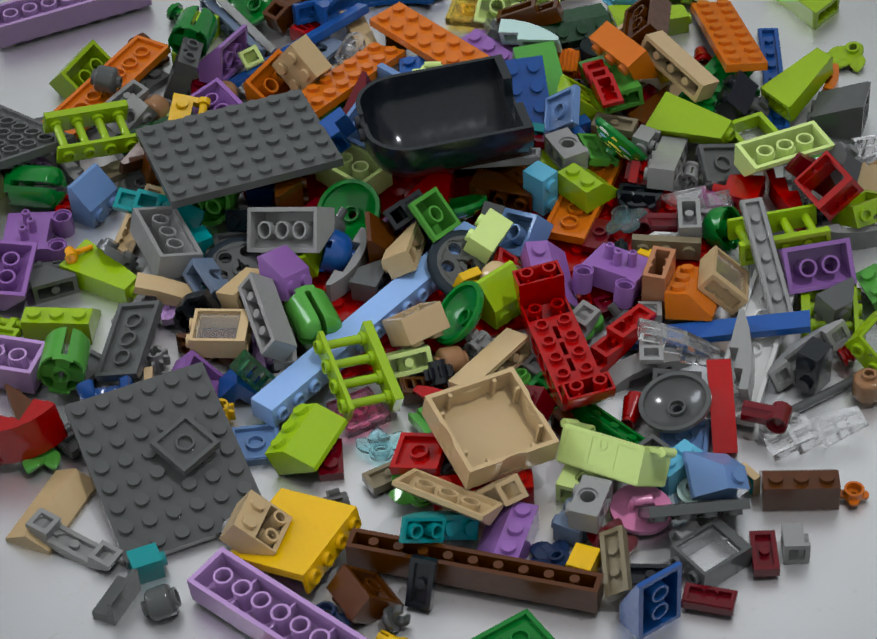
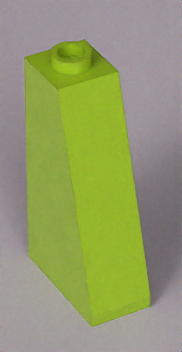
(812, 12)
(678, 22)
(798, 84)
(687, 120)
(102, 275)

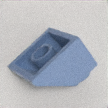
(714, 476)

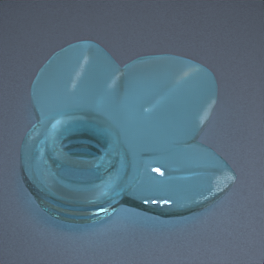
(625, 219)
(378, 444)

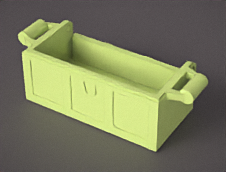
(613, 457)

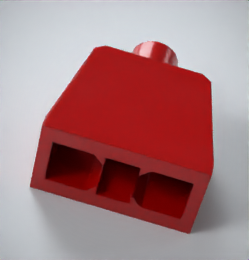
(743, 187)

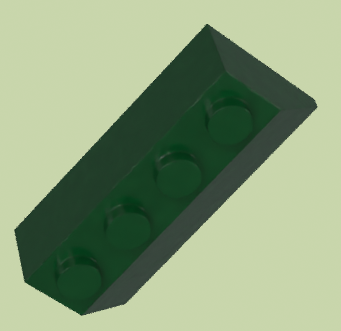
(578, 23)

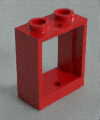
(838, 196)

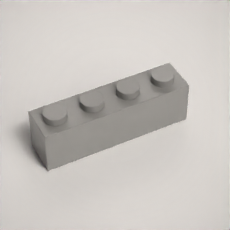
(666, 163)
(267, 317)

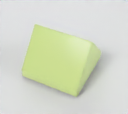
(251, 57)

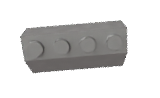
(297, 227)
(164, 240)

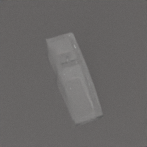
(707, 200)

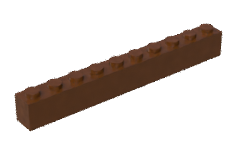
(480, 570)

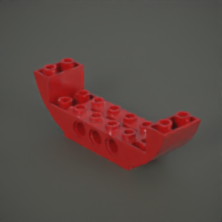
(558, 339)
(33, 434)

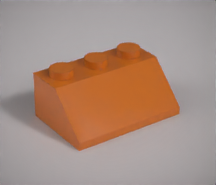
(623, 52)
(265, 80)
(683, 298)

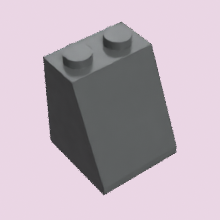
(842, 110)

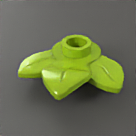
(849, 55)

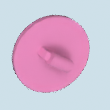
(626, 504)

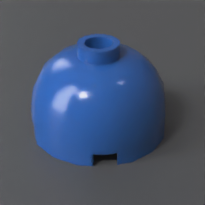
(336, 252)

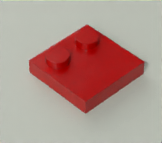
(417, 452)

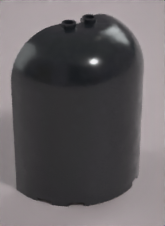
(443, 118)

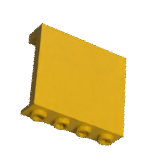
(312, 538)

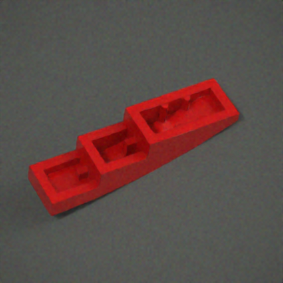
(602, 83)
(779, 193)
(620, 337)
(722, 407)

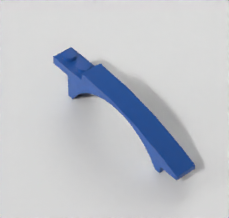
(324, 10)

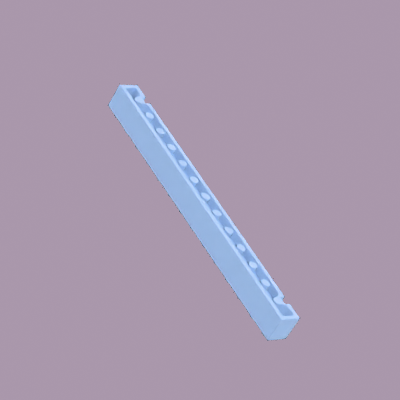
(305, 375)

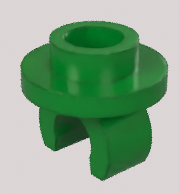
(174, 11)

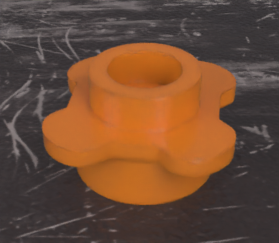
(854, 493)

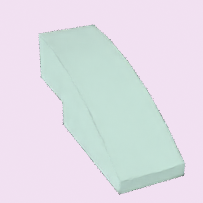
(524, 33)

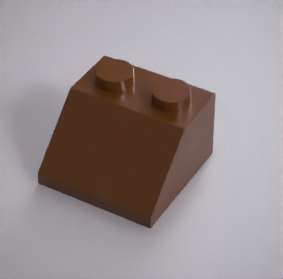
(291, 192)
(379, 236)
(361, 594)

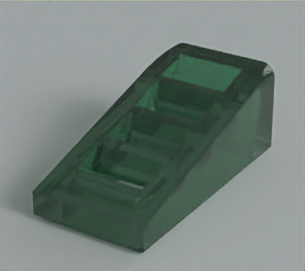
(244, 364)

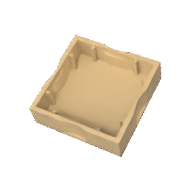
(489, 428)

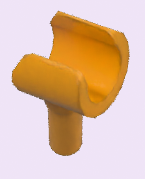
(72, 254)

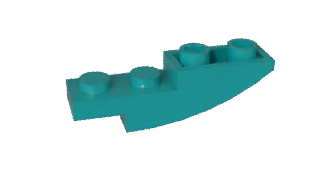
(129, 199)
(436, 527)

